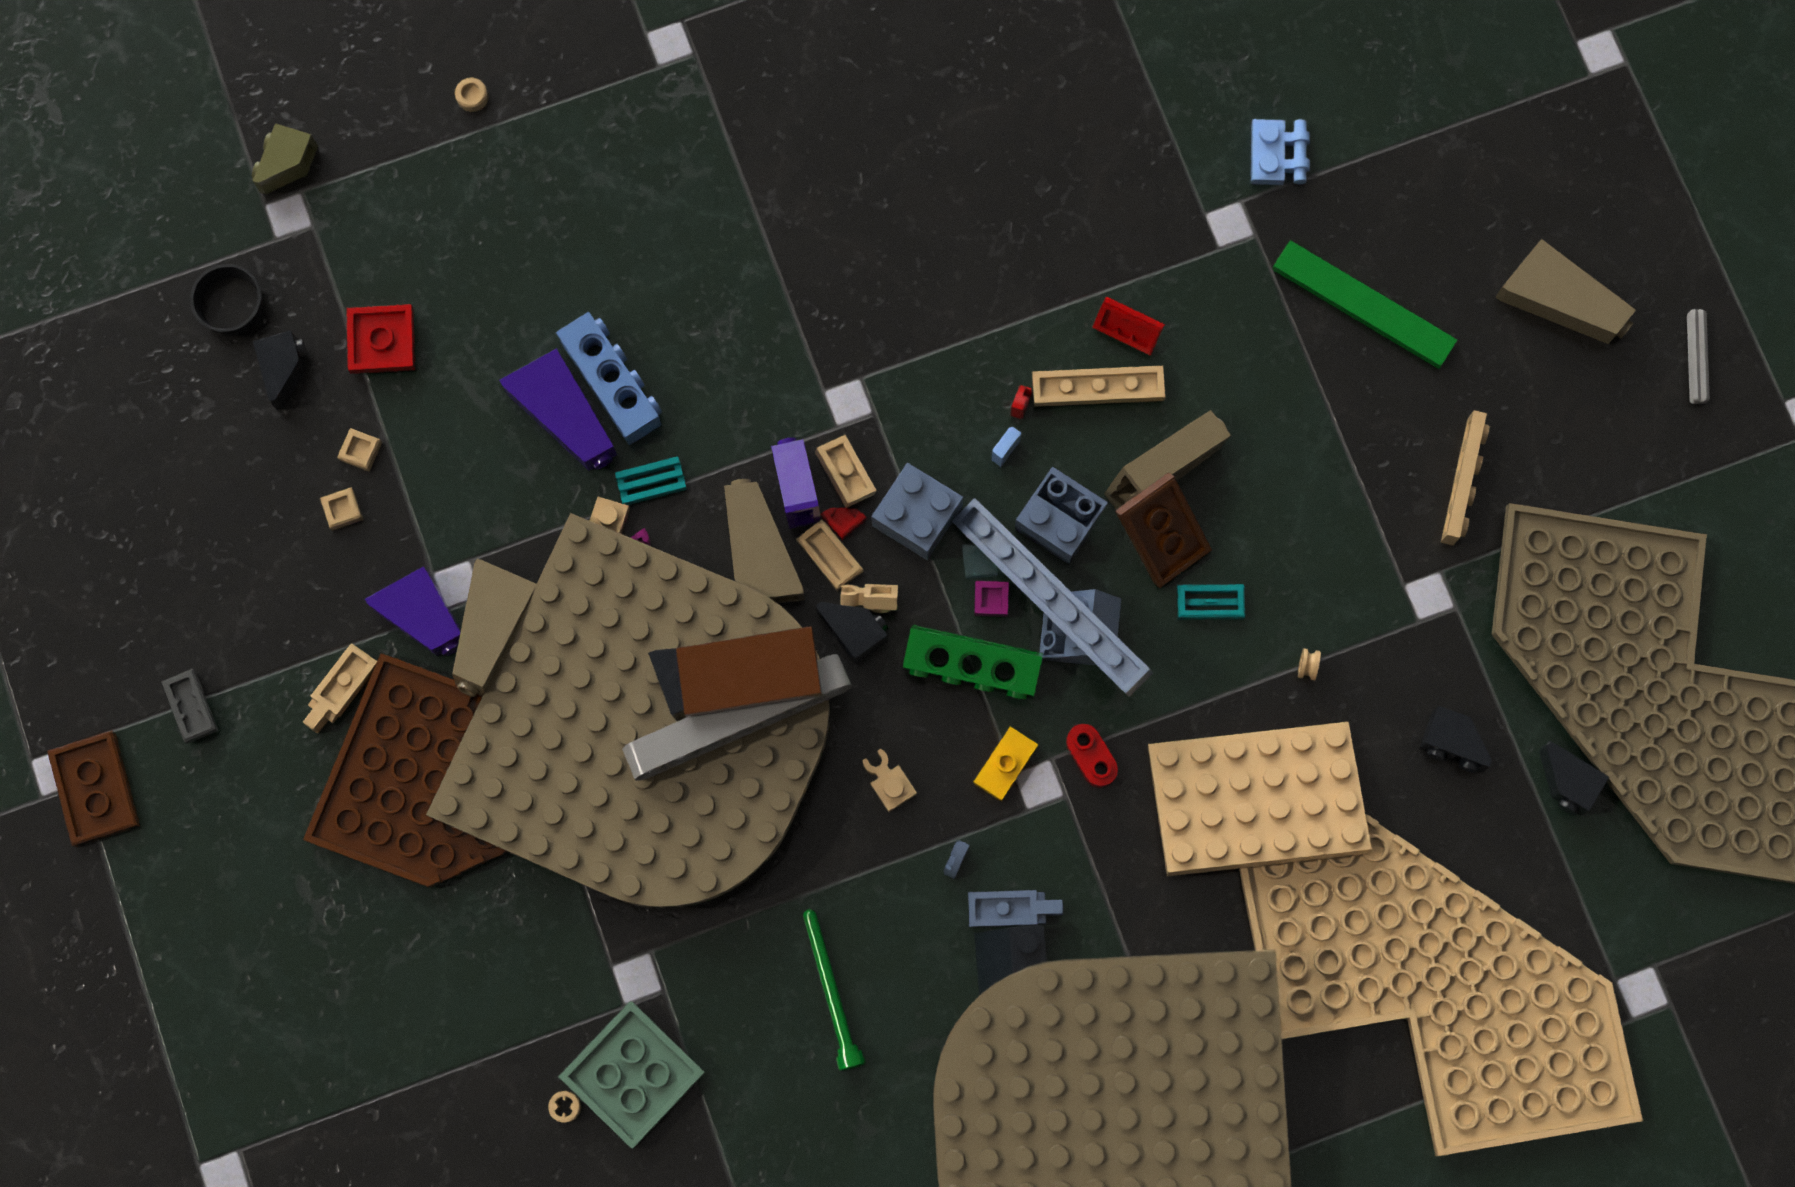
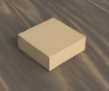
(359, 449)
(341, 508)

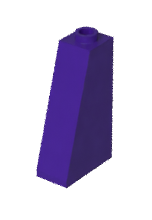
(558, 405)

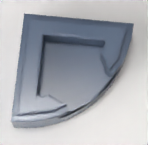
(956, 859)

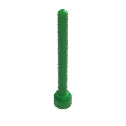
(848, 1054)

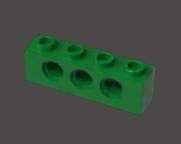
(924, 640)

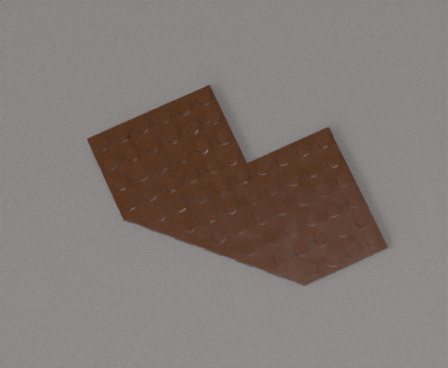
(391, 774)

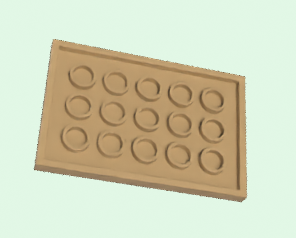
(1258, 799)

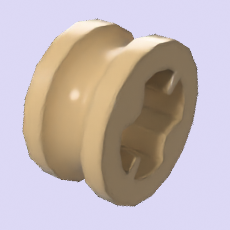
(1309, 664)
(554, 1106)

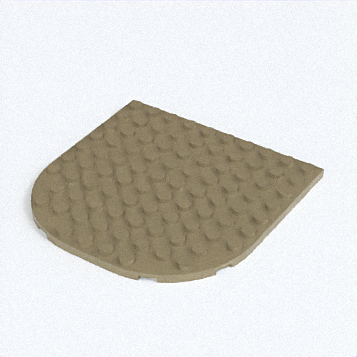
(577, 685)
(1118, 1076)

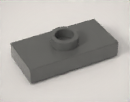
(189, 706)

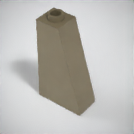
(1566, 295)
(1174, 455)
(756, 545)
(489, 620)

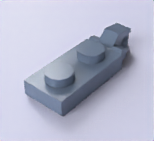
(1011, 908)

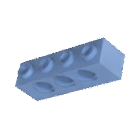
(631, 422)

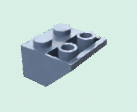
(1060, 515)
(1059, 647)

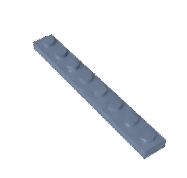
(1052, 597)

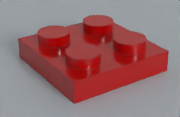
(380, 339)

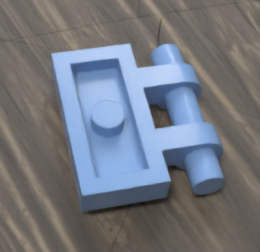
(1268, 152)

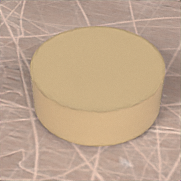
(471, 94)

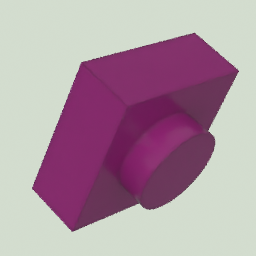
(991, 598)

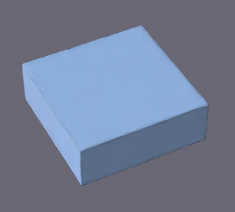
(1006, 446)

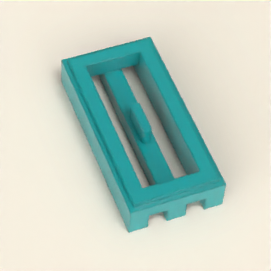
(648, 469)
(1210, 614)

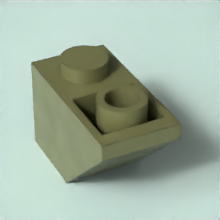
(285, 158)

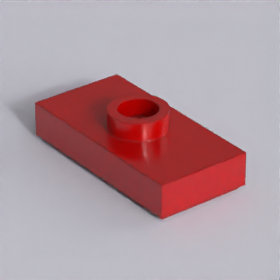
(1128, 325)

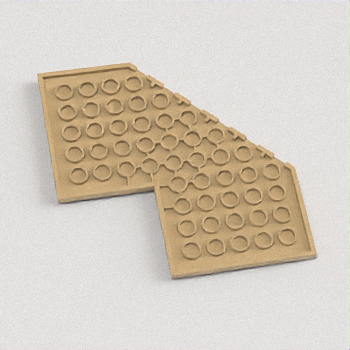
(1500, 1020)

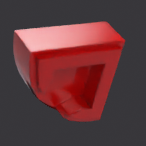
(1021, 401)
(843, 520)

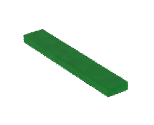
(1364, 304)

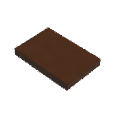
(1163, 530)
(93, 788)

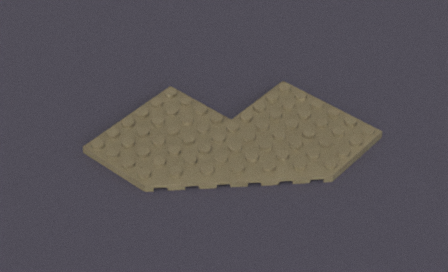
(1608, 639)

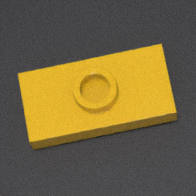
(1005, 763)

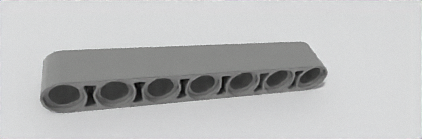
(707, 732)

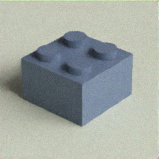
(917, 511)

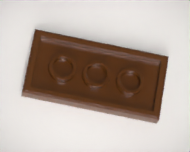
(748, 671)

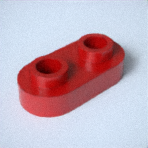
(1089, 756)

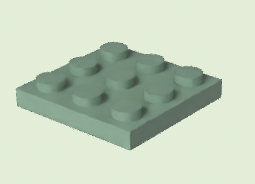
(631, 1074)

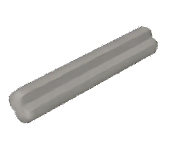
(1698, 356)

